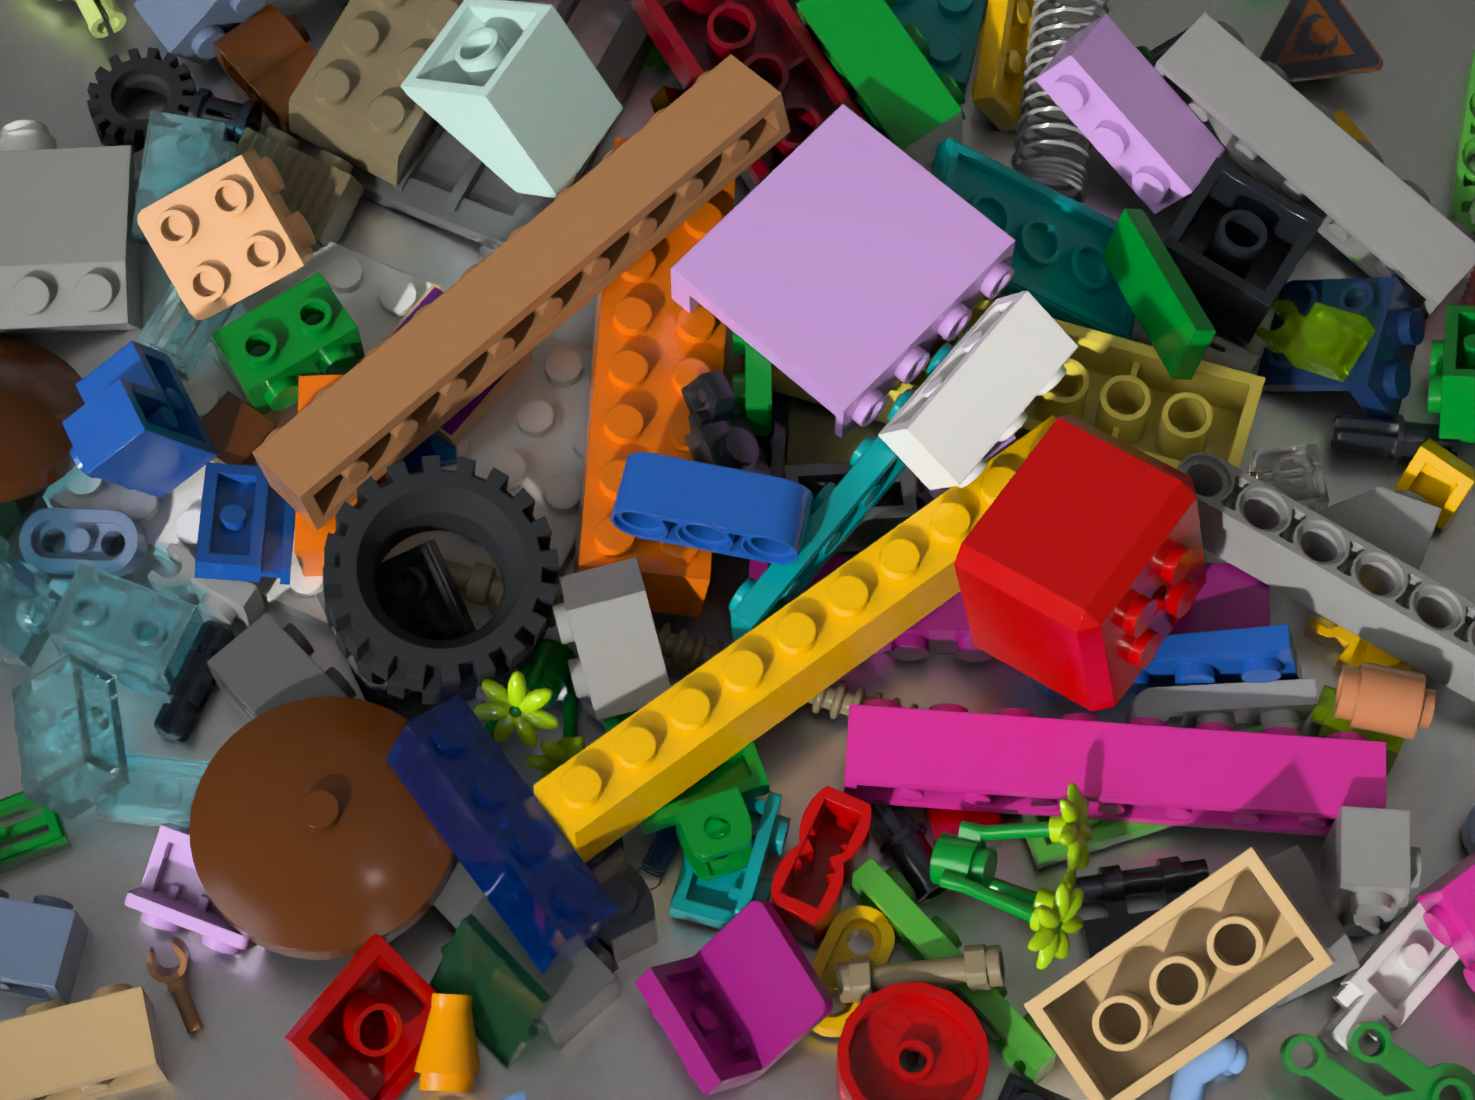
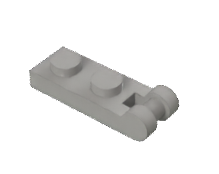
(1271, 703)

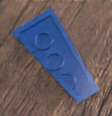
(1215, 658)

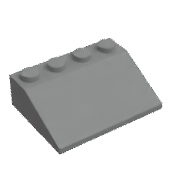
(68, 241)

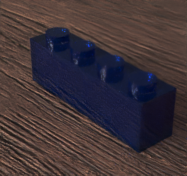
(501, 833)

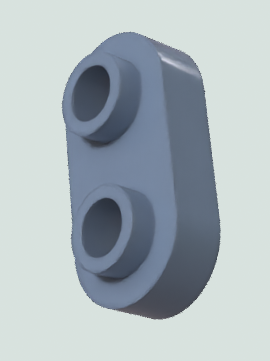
(88, 540)

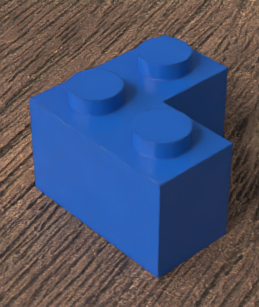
(138, 424)

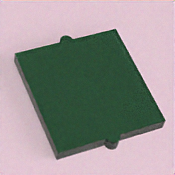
(504, 994)

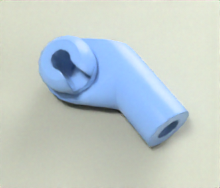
(1225, 1057)

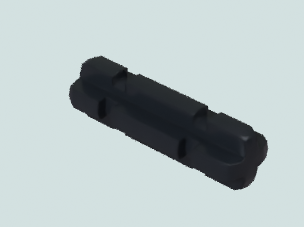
(192, 684)

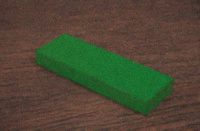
(1158, 294)

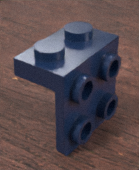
(1383, 369)

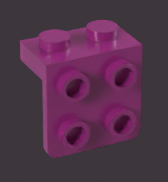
(737, 1000)

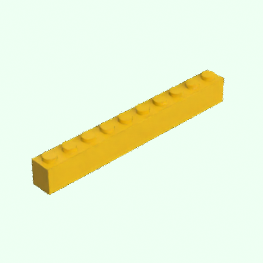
(771, 668)

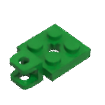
(712, 812)

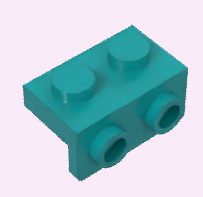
(721, 899)

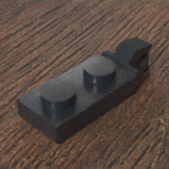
(719, 426)

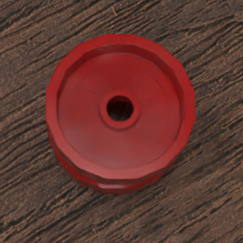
(913, 1027)

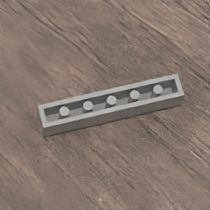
(1311, 160)

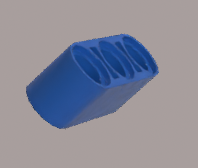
(712, 508)

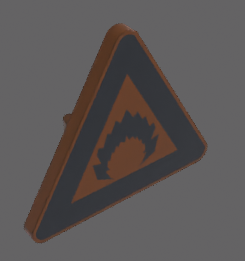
(1320, 42)

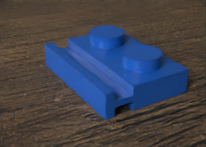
(243, 527)

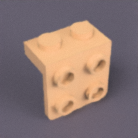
(227, 234)

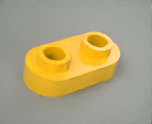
(848, 924)

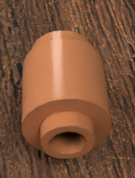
(1384, 700)

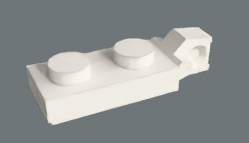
(1390, 978)

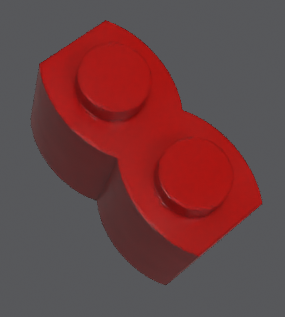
(813, 873)

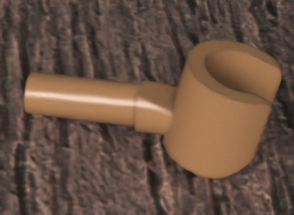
(177, 983)

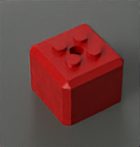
(1083, 563)

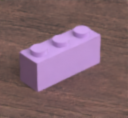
(1130, 114)

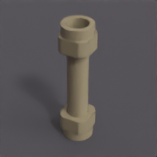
(978, 967)

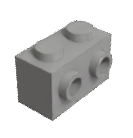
(614, 637)
(1369, 867)

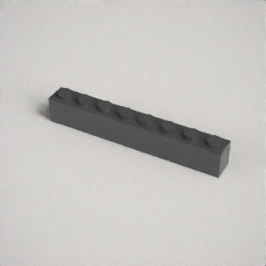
(274, 667)

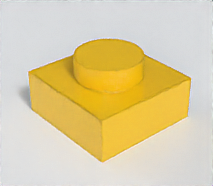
(1439, 479)

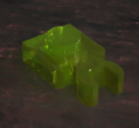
(1322, 342)

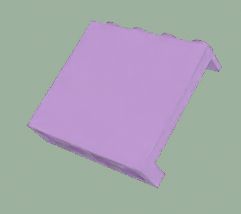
(847, 267)

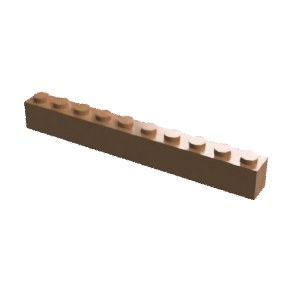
(522, 291)

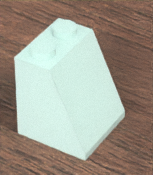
(515, 92)

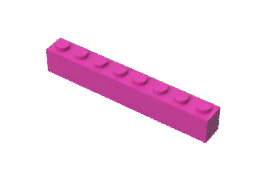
(1124, 770)

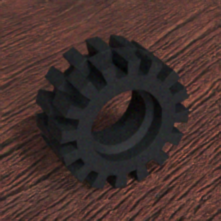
(133, 79)

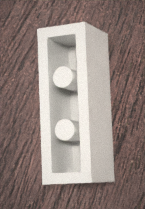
(979, 392)

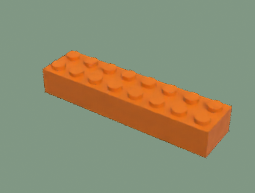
(639, 364)

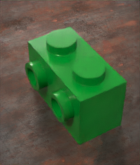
(288, 338)
(1453, 375)

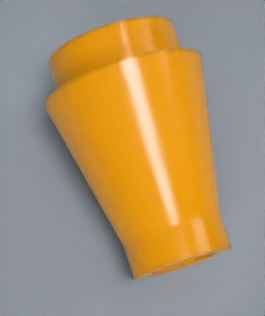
(449, 1046)

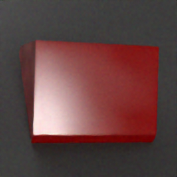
(365, 1026)

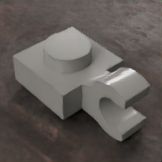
(218, 599)

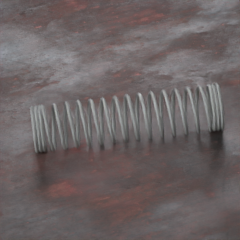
(1039, 166)

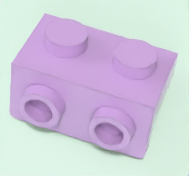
(175, 896)

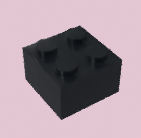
(1238, 246)

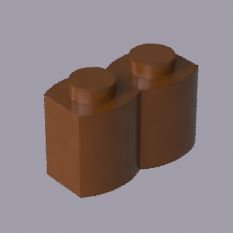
(267, 61)

